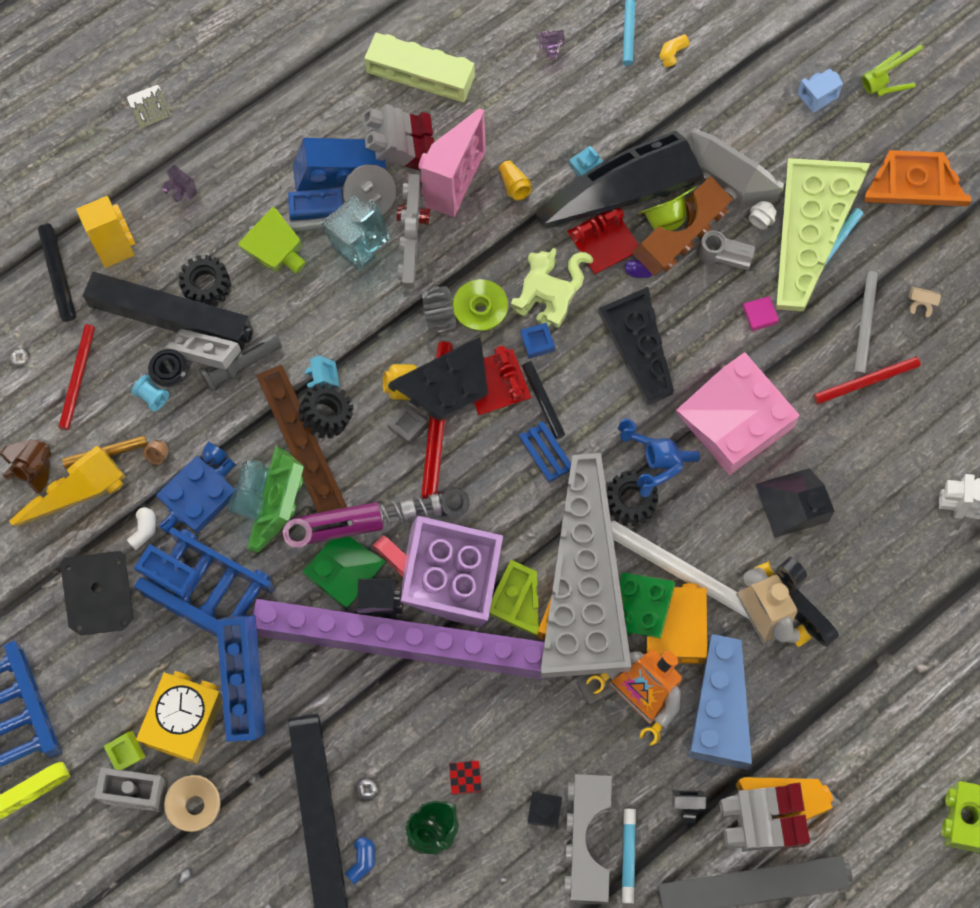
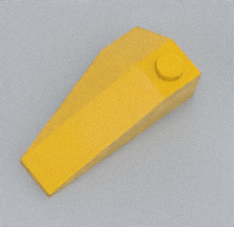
(88, 479)

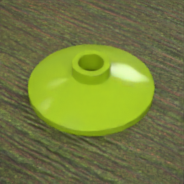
(476, 294)

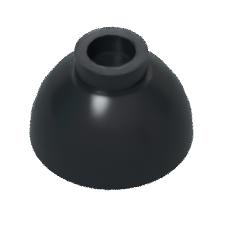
(168, 368)

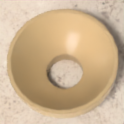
(181, 793)

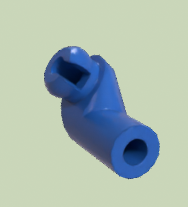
(365, 859)

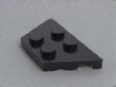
(446, 382)

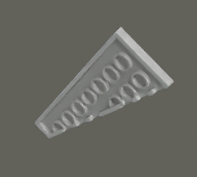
(586, 605)

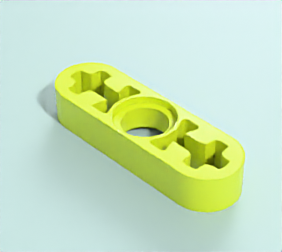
(33, 788)

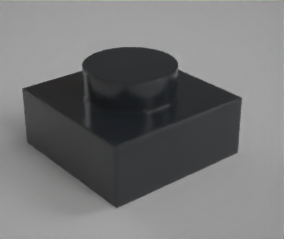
(544, 810)

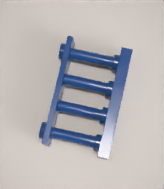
(204, 615)
(34, 714)

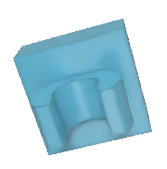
(585, 161)
(323, 372)

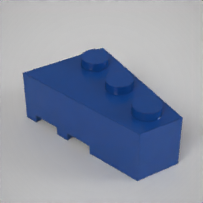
(328, 162)

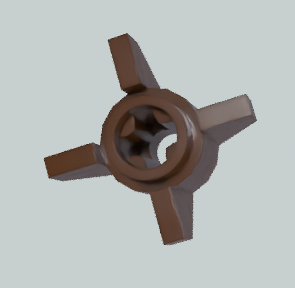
(29, 461)

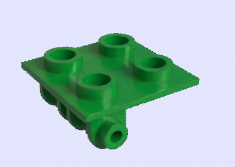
(645, 603)

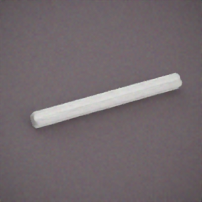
(676, 566)

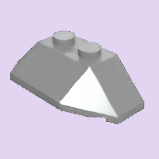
(734, 172)

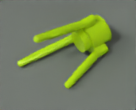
(877, 78)

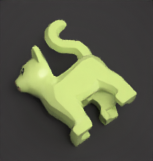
(549, 290)

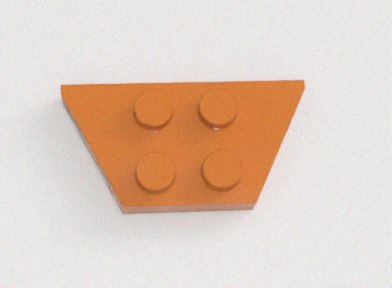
(917, 179)

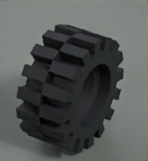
(202, 267)
(330, 398)
(624, 513)

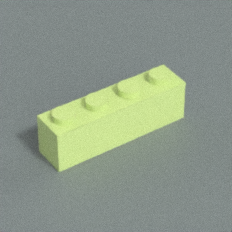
(420, 67)

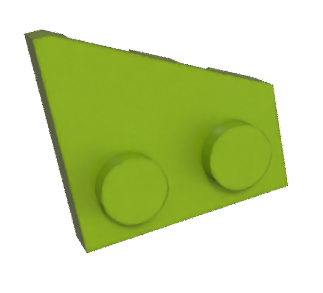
(517, 598)

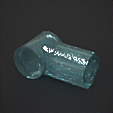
(247, 497)

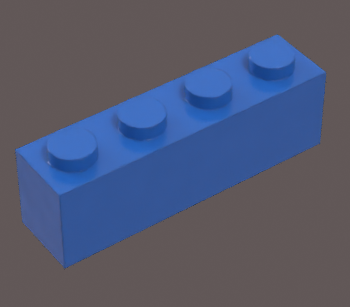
(240, 678)

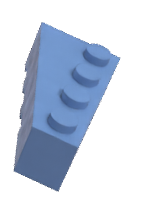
(721, 712)

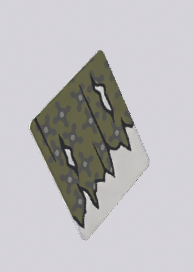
(149, 106)

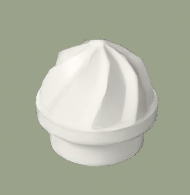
(762, 215)

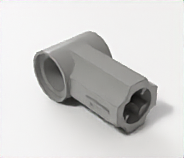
(727, 252)

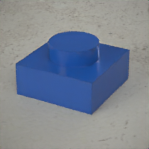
(537, 340)

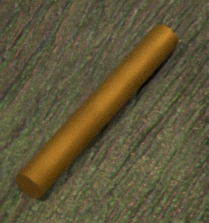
(111, 450)

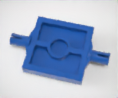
(196, 494)

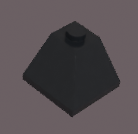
(795, 502)

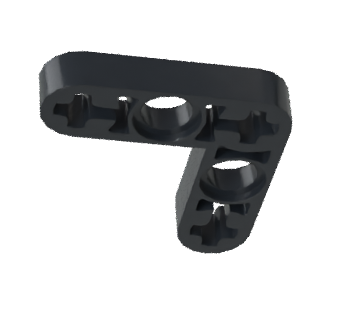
(793, 576)

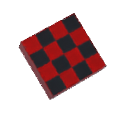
(465, 777)

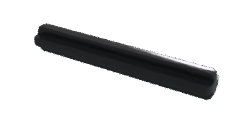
(56, 272)

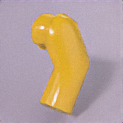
(670, 48)

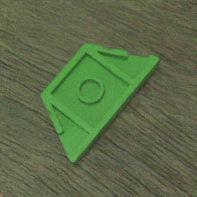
(279, 492)

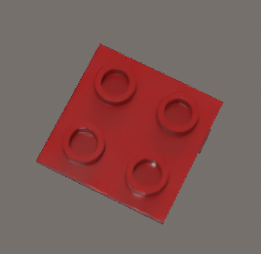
(604, 239)
(504, 382)

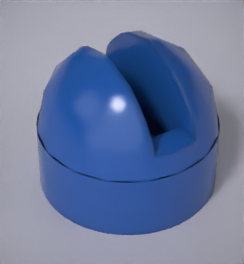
(213, 454)

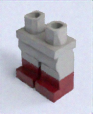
(398, 135)
(755, 822)

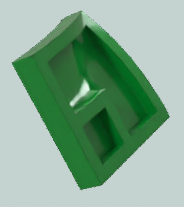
(339, 568)

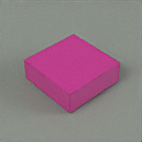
(760, 313)

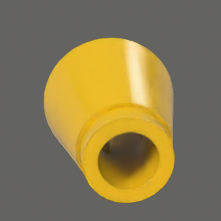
(515, 182)

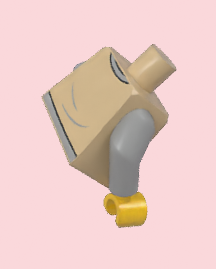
(770, 607)

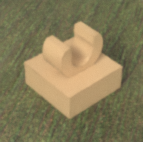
(924, 297)

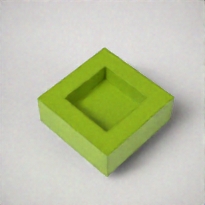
(124, 751)

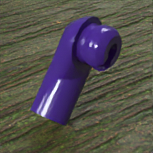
(637, 269)

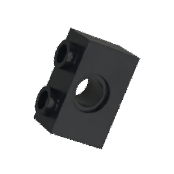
(379, 598)

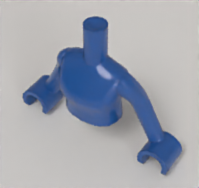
(659, 454)

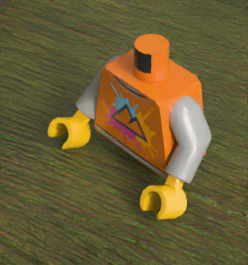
(648, 688)

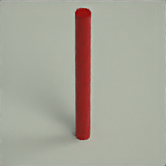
(76, 377)
(866, 380)

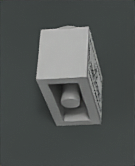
(131, 789)

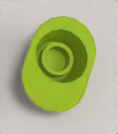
(669, 214)

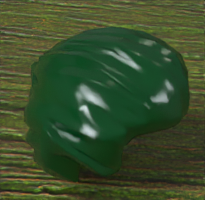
(432, 827)

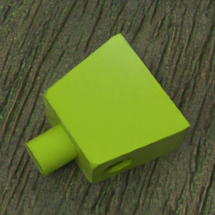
(273, 243)

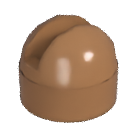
(153, 448)

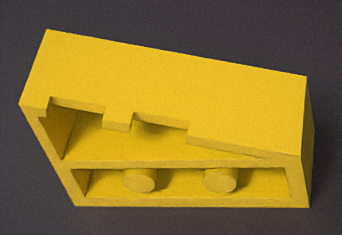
(107, 231)

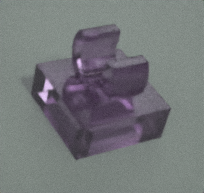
(551, 41)
(181, 182)

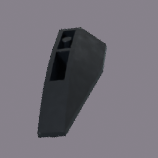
(626, 179)

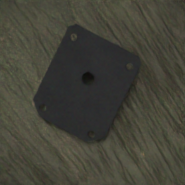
(101, 610)

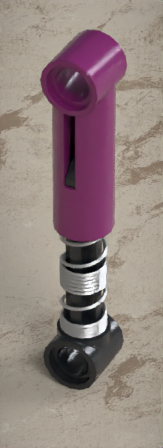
(372, 517)

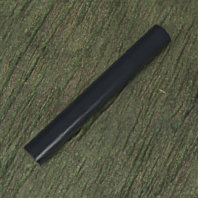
(543, 400)

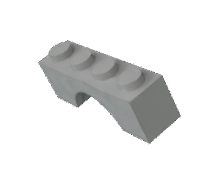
(588, 879)

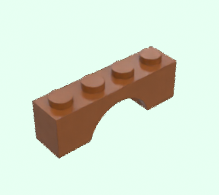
(662, 246)

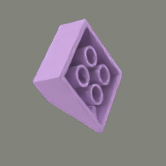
(450, 570)

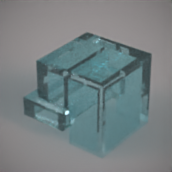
(356, 231)

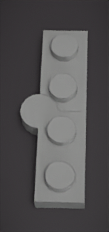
(410, 220)

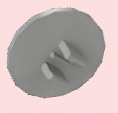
(373, 184)

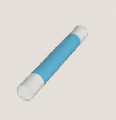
(628, 868)

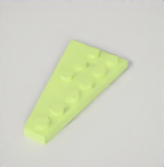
(814, 213)

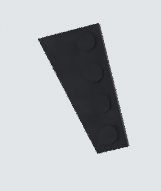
(636, 336)

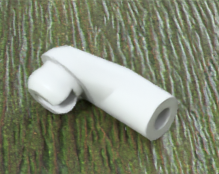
(146, 528)

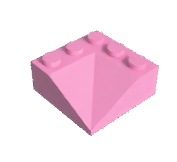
(452, 164)
(738, 414)

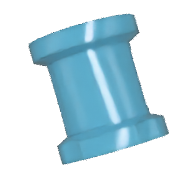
(150, 393)

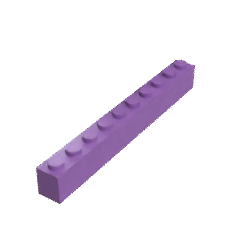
(399, 638)

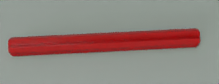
(434, 443)

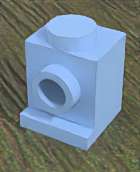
(820, 89)

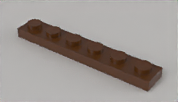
(300, 442)

